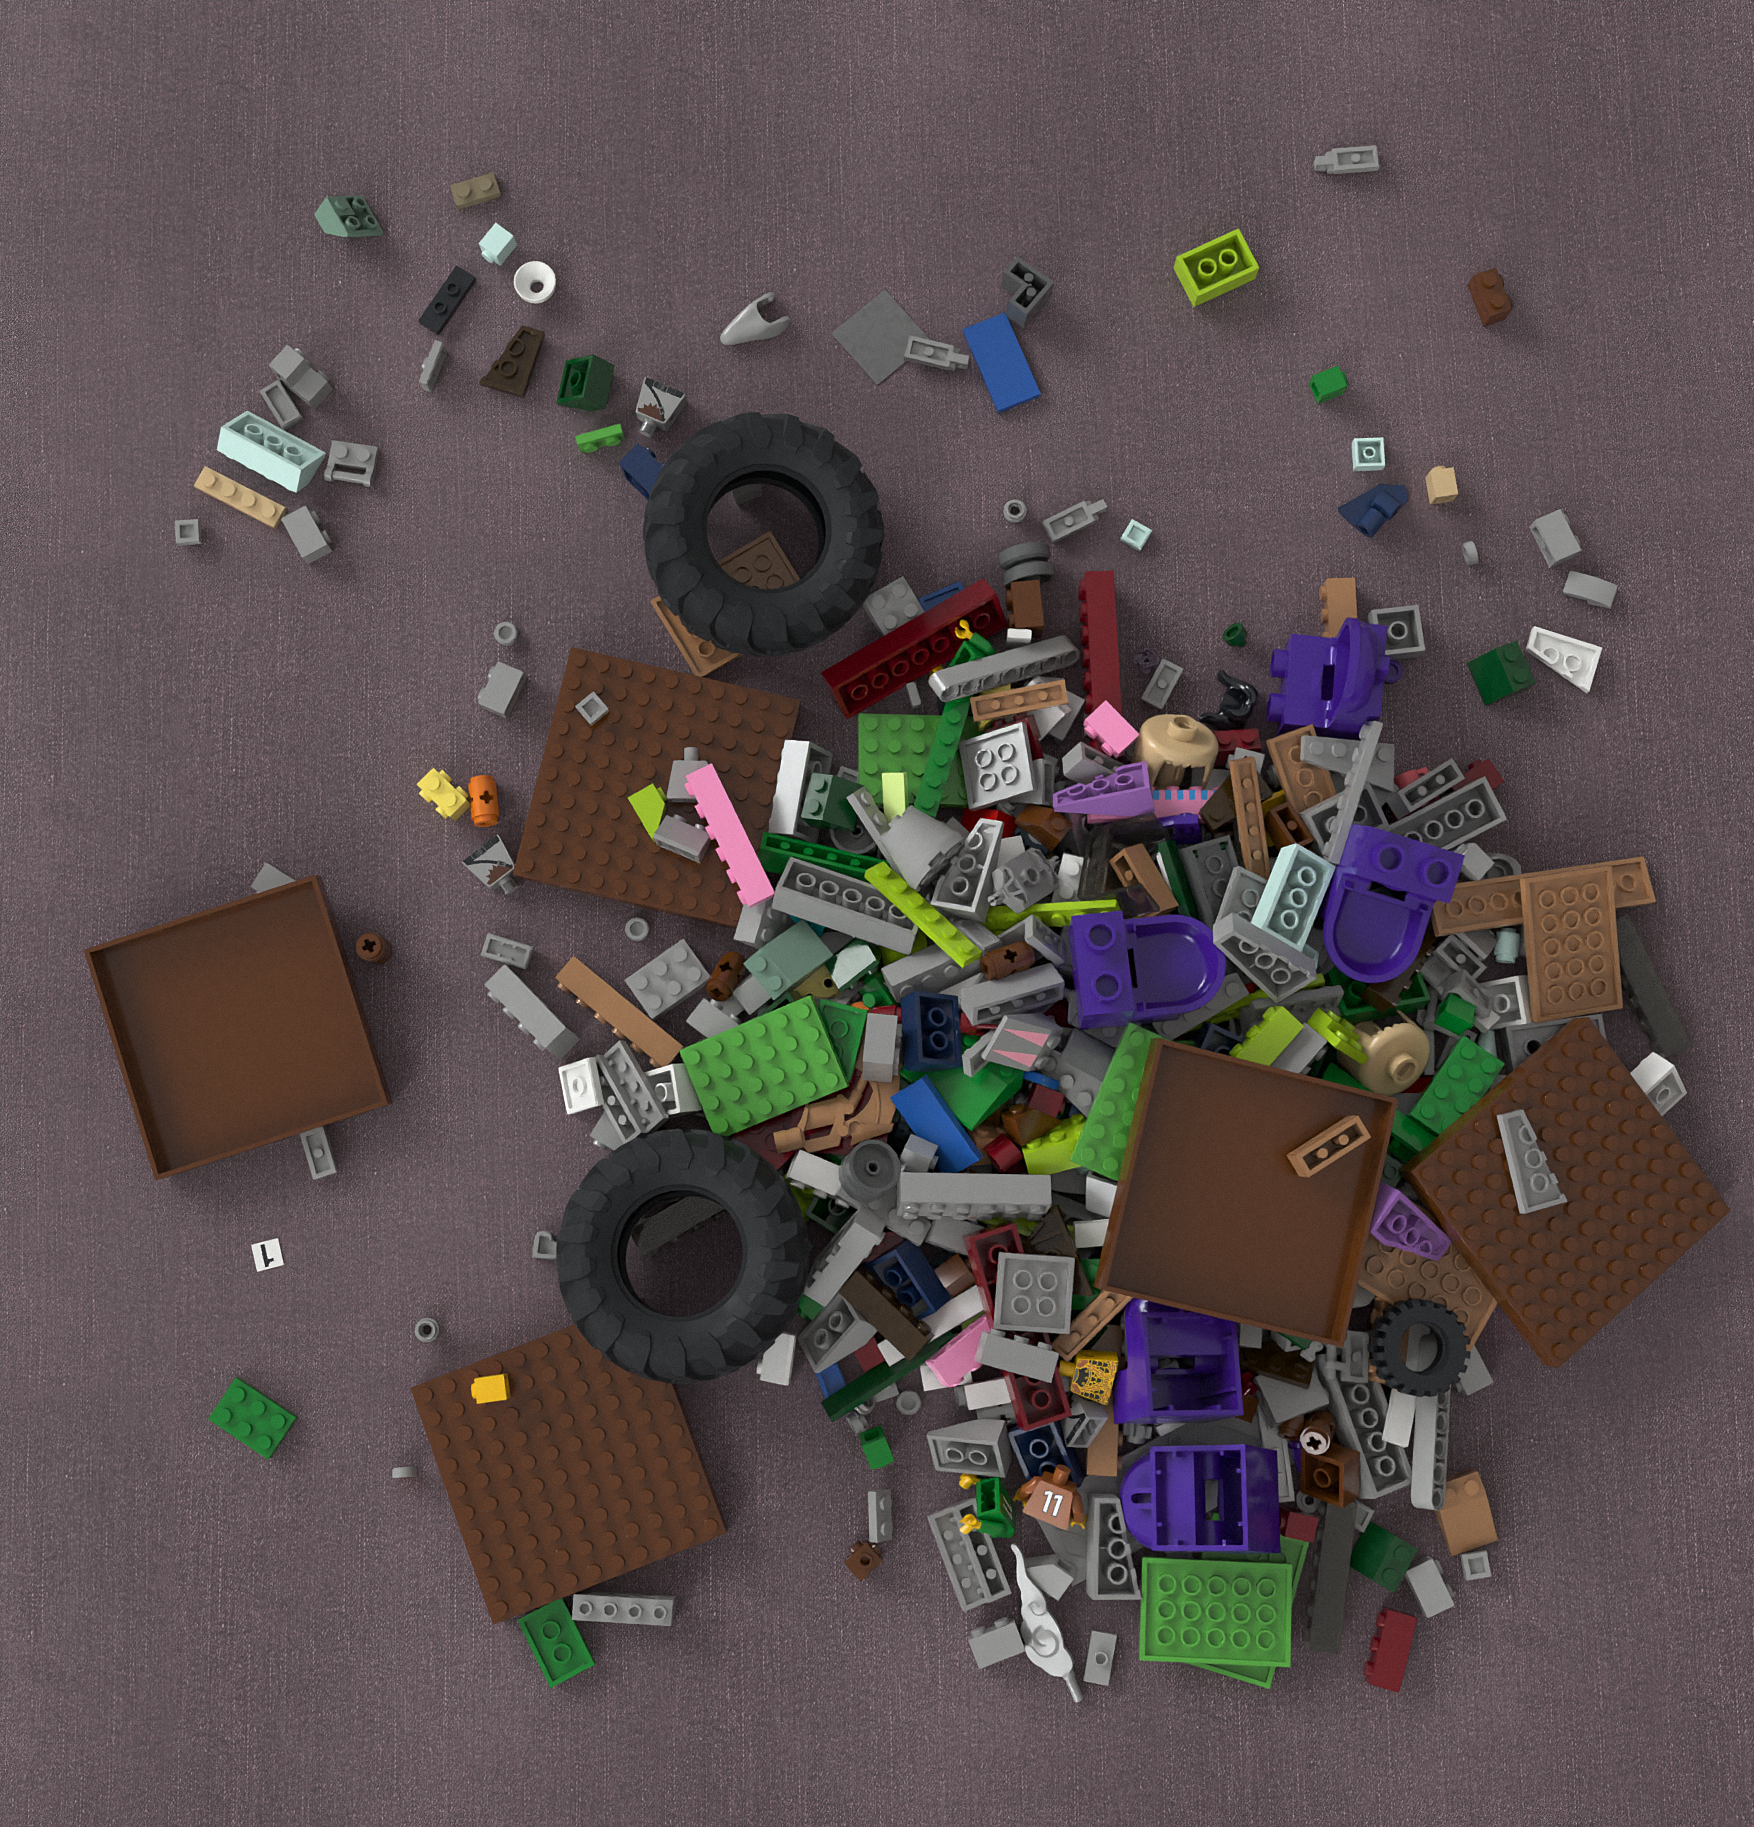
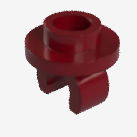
(1246, 1383)

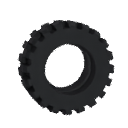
(1450, 1347)

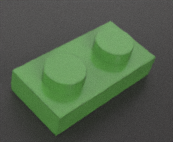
(607, 436)

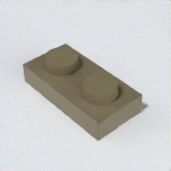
(475, 191)

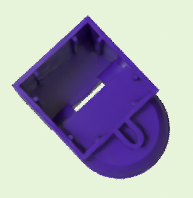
(1330, 681)
(1372, 933)
(1172, 965)
(1171, 1394)
(1167, 1500)

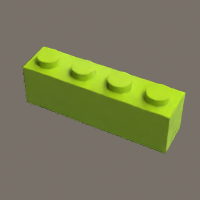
(1268, 1038)

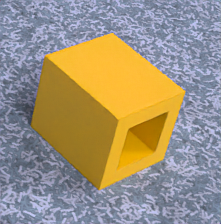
(491, 1388)

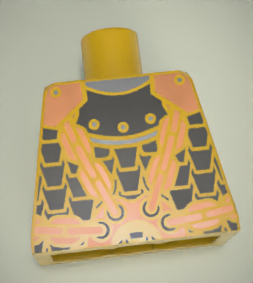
(1091, 1374)

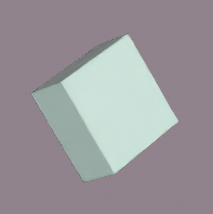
(1368, 454)

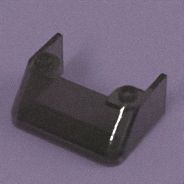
(1099, 878)

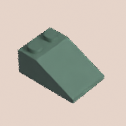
(788, 959)

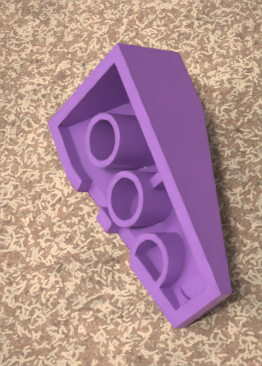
(1119, 794)
(1404, 1226)

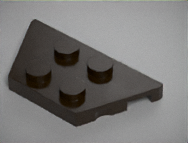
(1054, 1239)

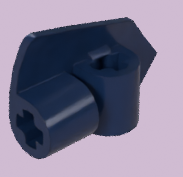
(1374, 507)

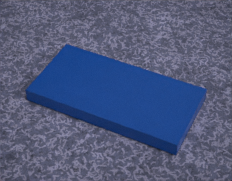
(1001, 362)
(936, 1123)

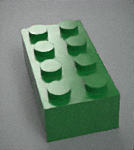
(1455, 1086)

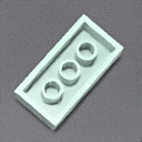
(1293, 895)

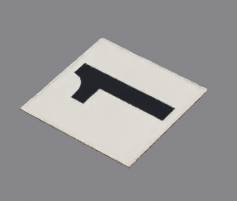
(267, 1254)

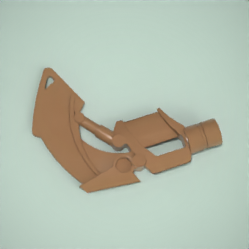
(869, 1123)

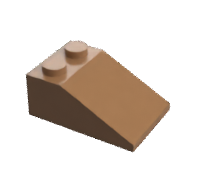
(1466, 1513)

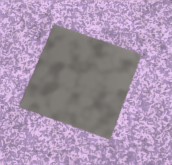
(878, 336)

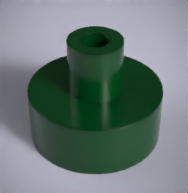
(1235, 635)

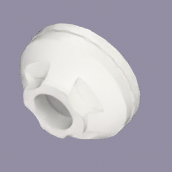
(534, 272)

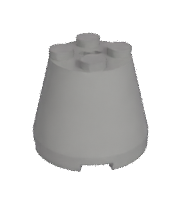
(920, 846)

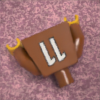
(1053, 1499)

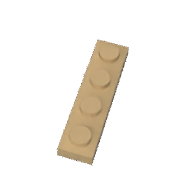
(240, 497)

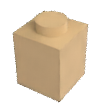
(1441, 485)

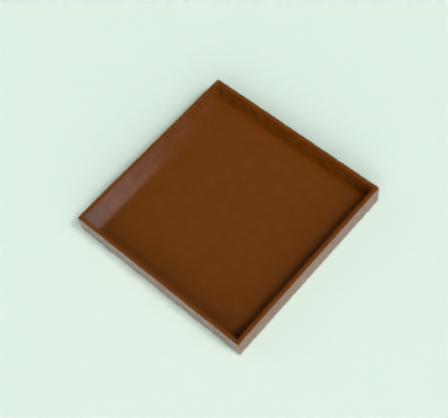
(580, 816)
(238, 1027)
(1616, 1160)
(1217, 1212)
(568, 1474)

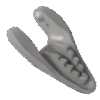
(750, 325)

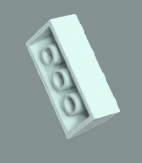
(270, 451)

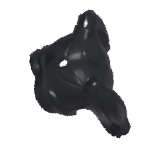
(1235, 706)

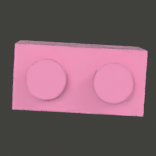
(1110, 730)

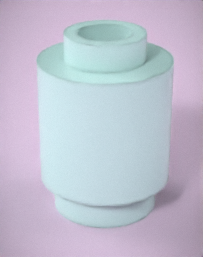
(1508, 946)

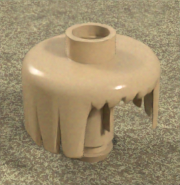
(1171, 745)
(1394, 1055)

